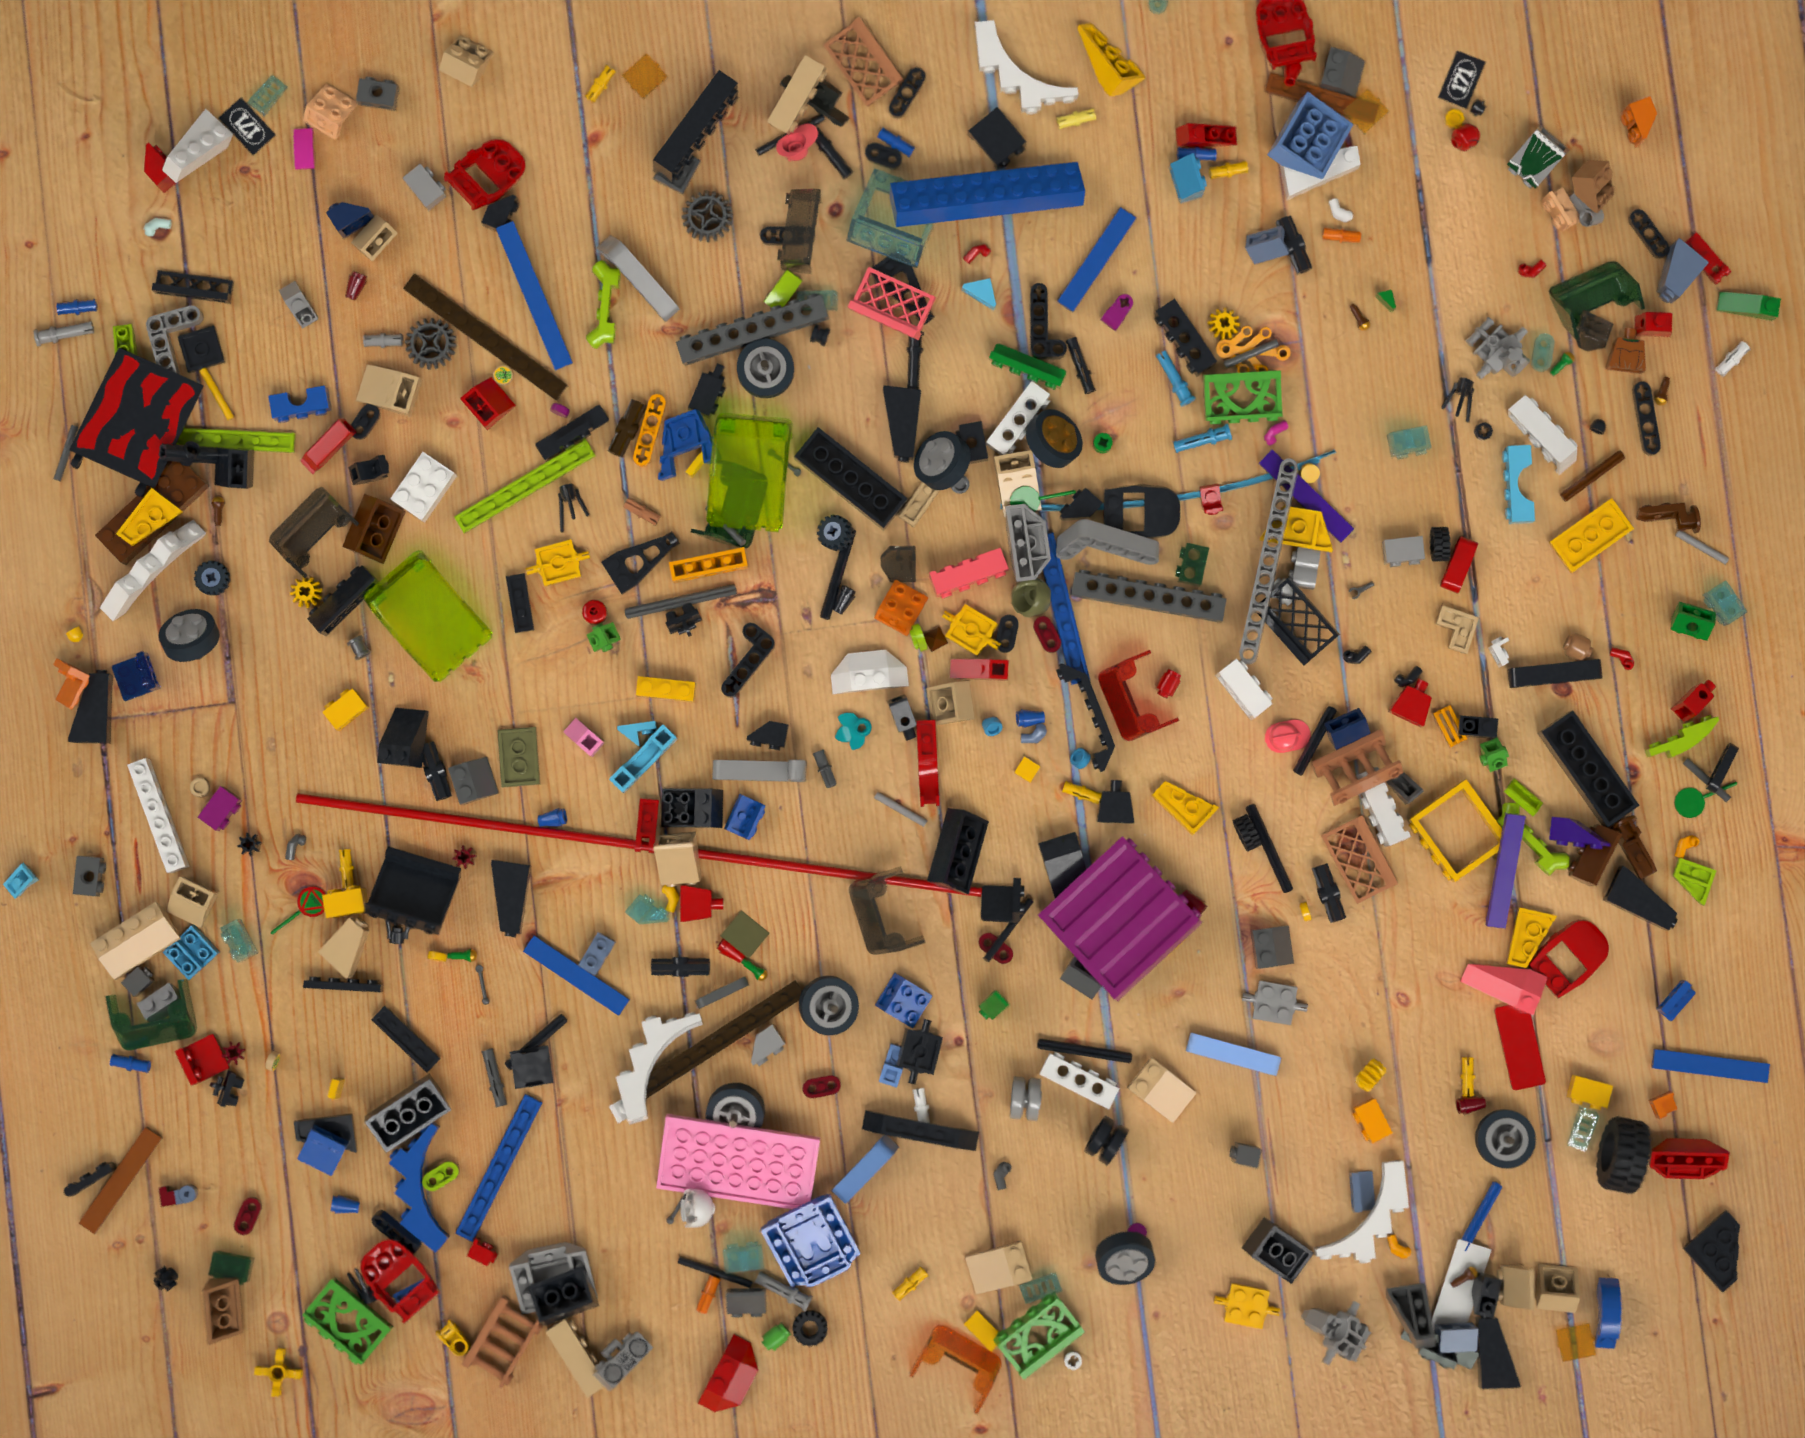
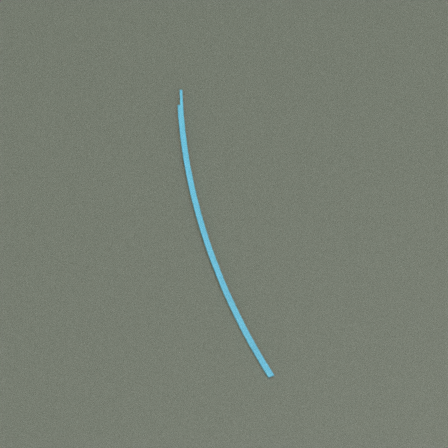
(1139, 503)

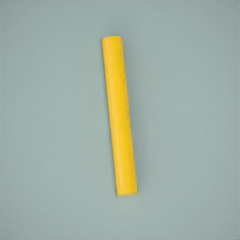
(216, 393)

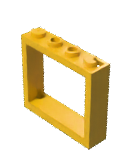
(1427, 842)

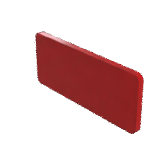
(1519, 1047)

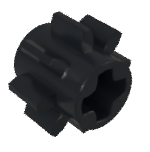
(244, 841)
(165, 1278)

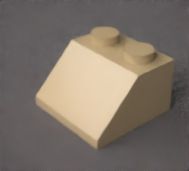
(950, 702)
(1557, 1288)

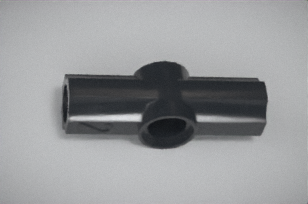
(1295, 245)
(188, 453)
(435, 772)
(1328, 893)
(680, 966)

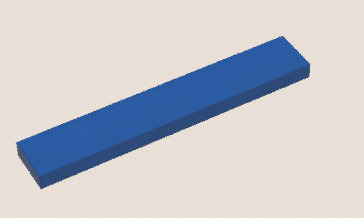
(1096, 259)
(576, 975)
(1710, 1066)

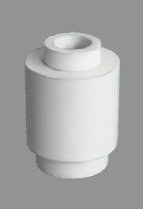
(1287, 591)

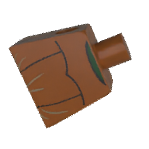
(1627, 354)

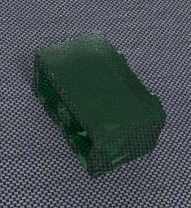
(231, 1266)

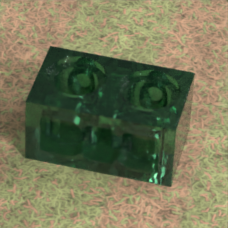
(1197, 566)

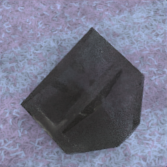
(1593, 332)
(899, 563)

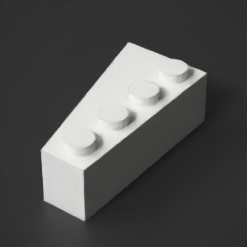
(199, 145)
(1297, 183)
(1544, 433)
(1382, 814)

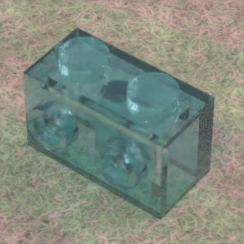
(1408, 442)
(1724, 603)
(238, 940)
(743, 1257)

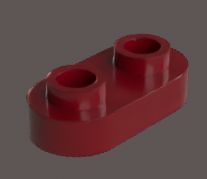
(1047, 634)
(1005, 947)
(821, 1086)
(248, 1216)

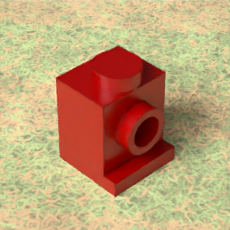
(482, 1252)

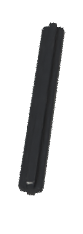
(836, 580)
(1269, 848)
(1082, 1050)

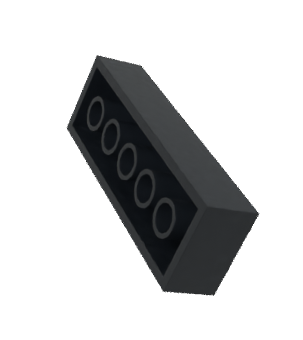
(695, 127)
(850, 478)
(1588, 769)

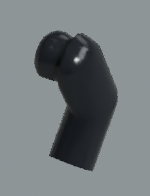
(1356, 657)
(1410, 678)

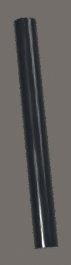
(772, 144)
(1005, 933)
(715, 1272)

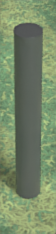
(1251, 353)
(65, 453)
(734, 534)
(1703, 777)

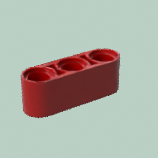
(1459, 564)

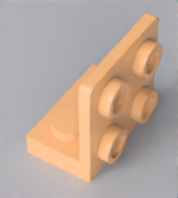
(329, 110)
(1561, 209)

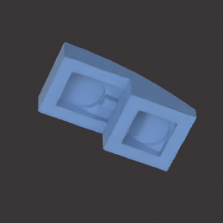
(891, 1073)

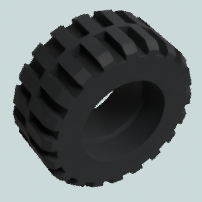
(1623, 1155)

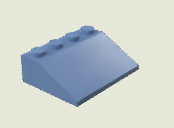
(1310, 137)

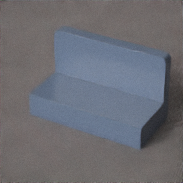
(1266, 245)
(1362, 1191)
(1457, 1337)

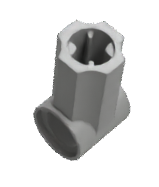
(1585, 212)

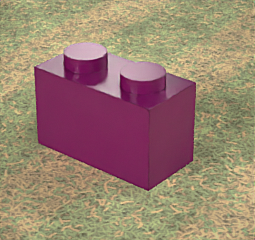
(220, 809)

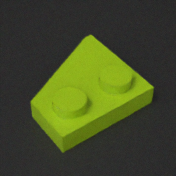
(1694, 878)

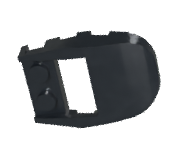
(1160, 509)

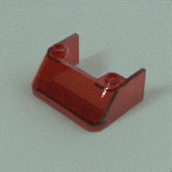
(1121, 704)

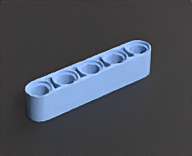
(1233, 1054)

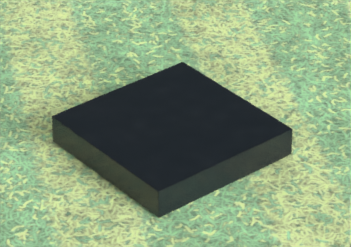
(201, 349)

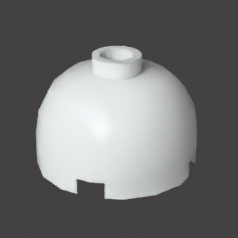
(696, 1208)

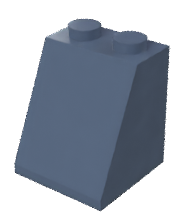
(1679, 271)

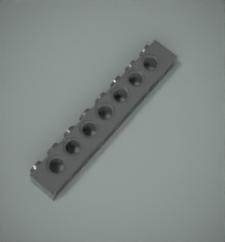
(708, 350)
(1214, 614)

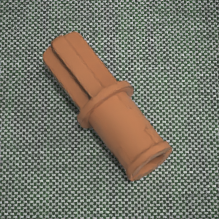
(641, 511)

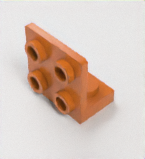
(901, 607)
(73, 685)

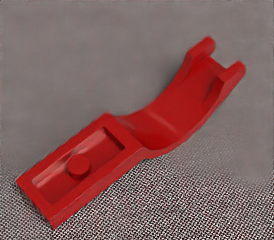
(927, 762)

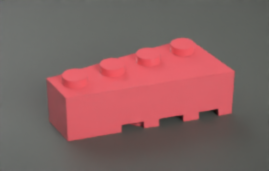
(968, 573)

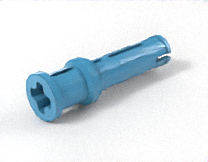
(1179, 386)
(1214, 435)

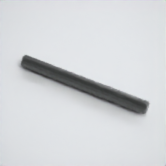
(680, 601)

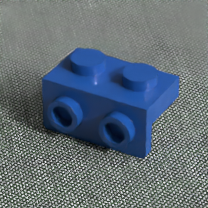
(745, 817)

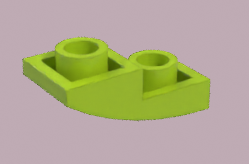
(783, 289)

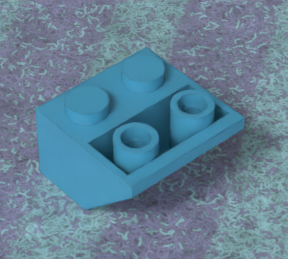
(1187, 178)

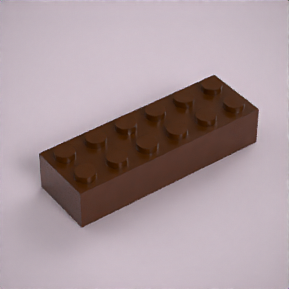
(178, 485)

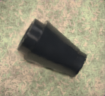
(843, 599)

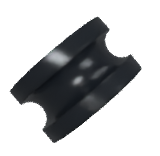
(1478, 428)

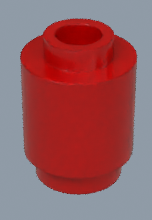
(1168, 683)

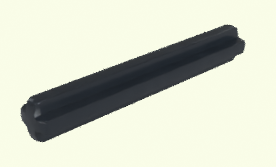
(1314, 741)
(543, 1035)

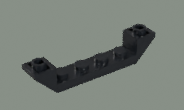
(1101, 757)
(920, 1131)

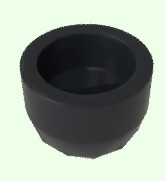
(1598, 426)

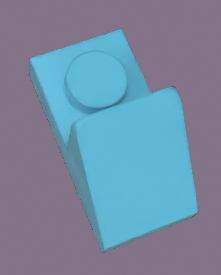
(632, 730)
(20, 880)

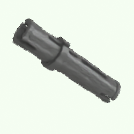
(494, 1078)

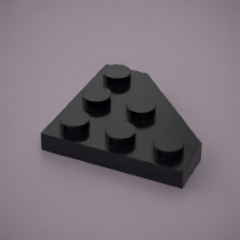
(1717, 1250)

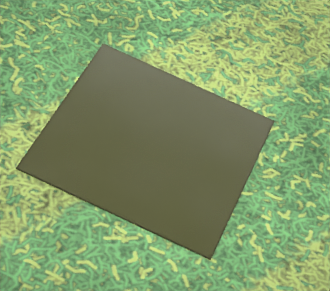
(745, 934)

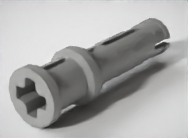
(55, 334)
(792, 1295)

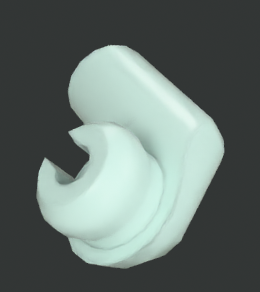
(156, 223)

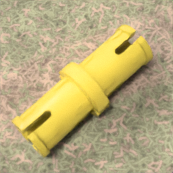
(1076, 118)

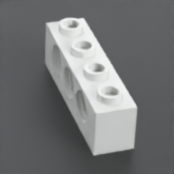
(1031, 393)
(1103, 1098)

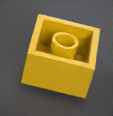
(345, 903)

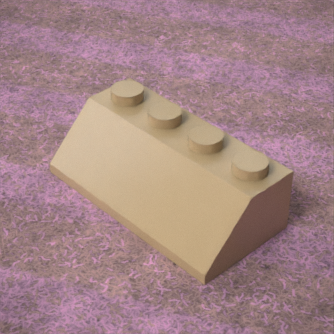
(135, 940)

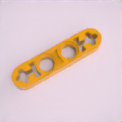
(646, 429)

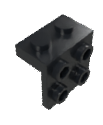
(1002, 902)

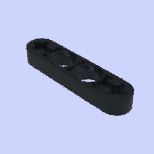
(1646, 418)

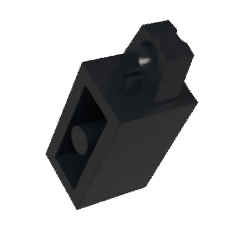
(708, 392)

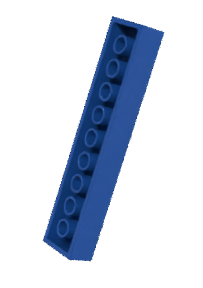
(987, 194)

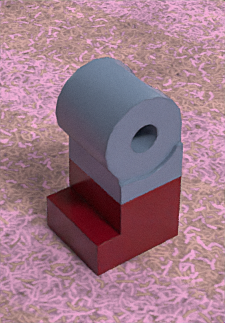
(184, 1195)

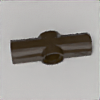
(627, 428)

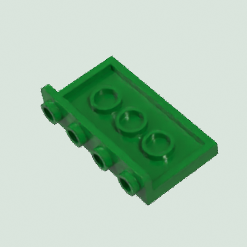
(1027, 365)

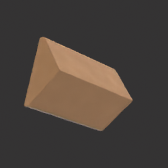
(222, 1309)

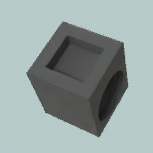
(138, 980)

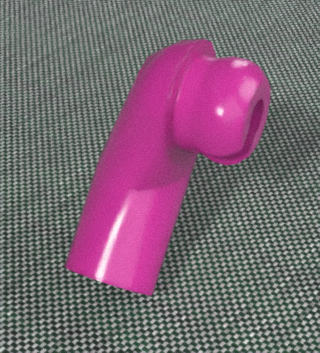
(1274, 430)

